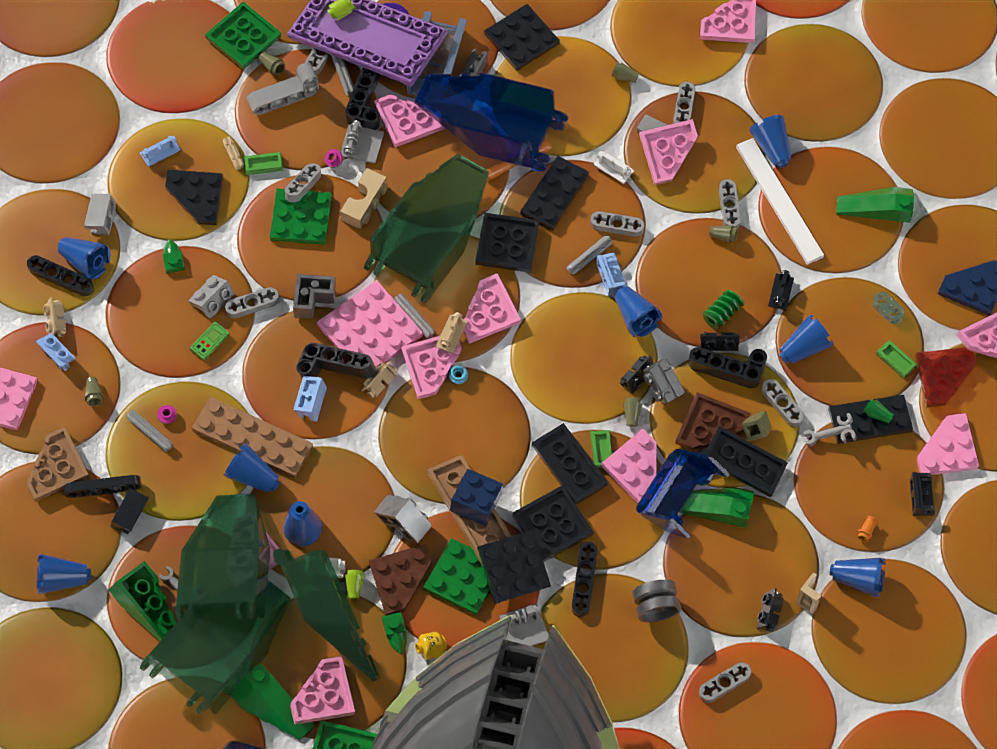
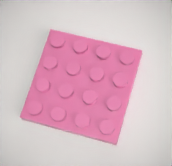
(370, 325)

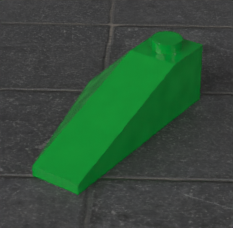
(882, 204)
(720, 505)
(143, 599)
(266, 699)

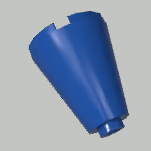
(773, 139)
(85, 255)
(637, 312)
(805, 341)
(251, 470)
(302, 525)
(60, 574)
(860, 574)

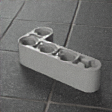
(286, 91)

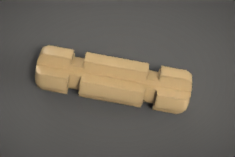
(233, 153)

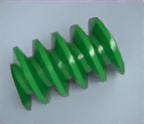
(722, 308)

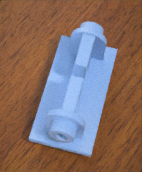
(160, 151)
(56, 351)

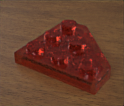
(943, 373)

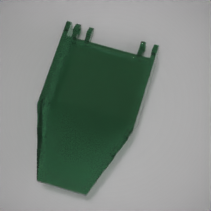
(430, 225)
(225, 559)
(325, 604)
(217, 648)

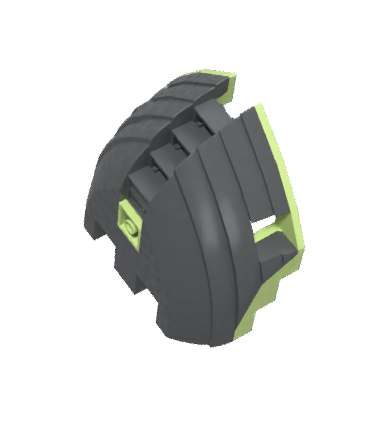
(500, 698)

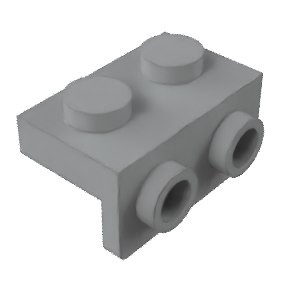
(212, 296)

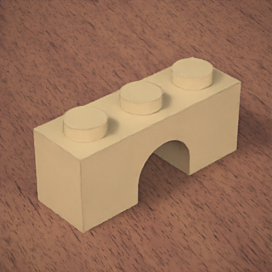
(358, 211)

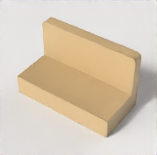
(809, 598)

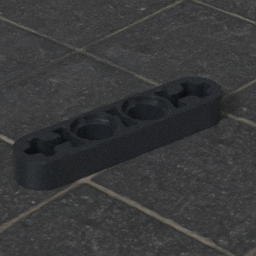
(58, 278)
(102, 486)
(586, 579)

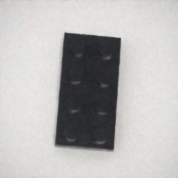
(554, 192)
(868, 427)
(746, 461)
(569, 463)

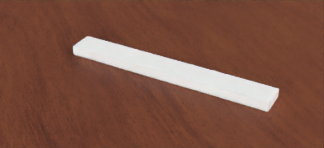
(780, 201)

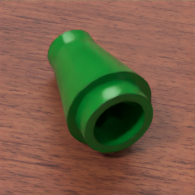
(877, 411)

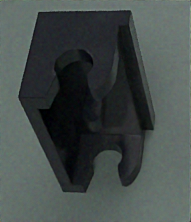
(922, 494)
(129, 511)

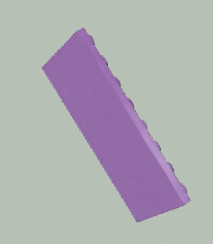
(371, 37)

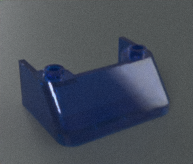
(673, 487)

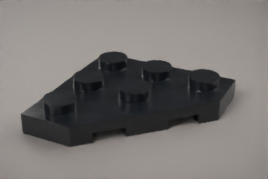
(196, 193)

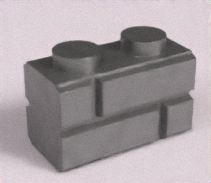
(663, 381)

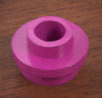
(336, 161)
(166, 419)

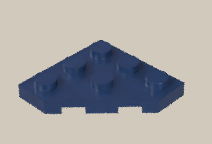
(973, 287)

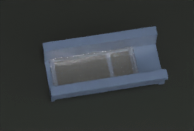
(445, 56)

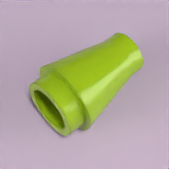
(354, 582)

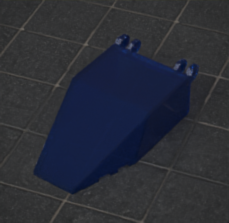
(493, 115)

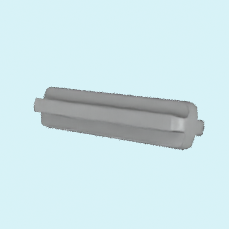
(343, 75)
(589, 255)
(416, 317)
(149, 430)

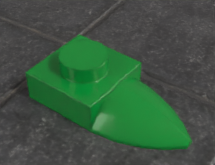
(172, 257)
(395, 631)

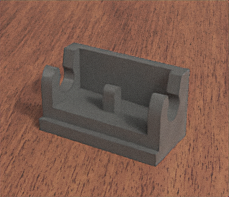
(475, 64)

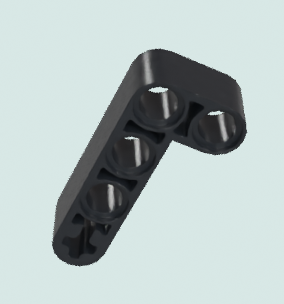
(361, 107)
(726, 363)
(360, 365)

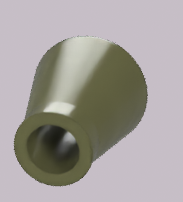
(273, 64)
(624, 73)
(724, 233)
(93, 392)
(632, 411)

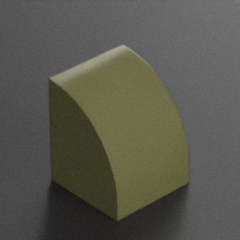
(757, 426)

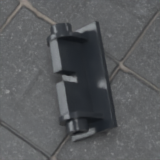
(781, 290)
(721, 342)
(635, 379)
(772, 602)

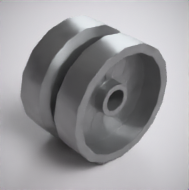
(656, 600)

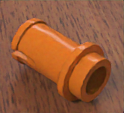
(865, 532)

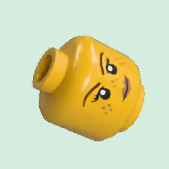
(431, 645)

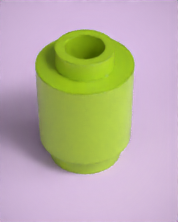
(340, 9)

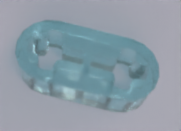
(888, 307)

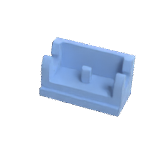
(610, 273)
(310, 397)

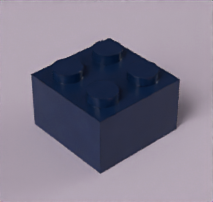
(476, 497)

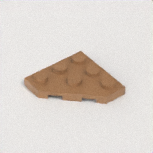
(56, 466)

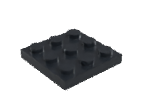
(521, 37)
(507, 242)
(555, 522)
(514, 566)

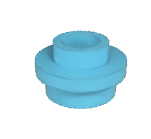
(458, 370)

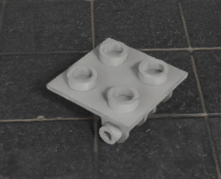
(362, 143)
(527, 626)

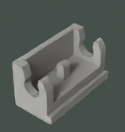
(100, 214)

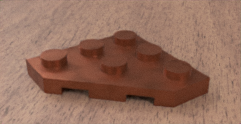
(704, 419)
(399, 577)

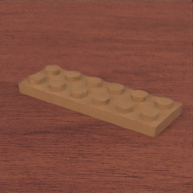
(235, 427)
(446, 479)

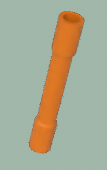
(498, 169)

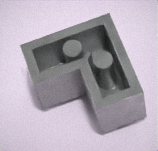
(311, 290)
(404, 516)

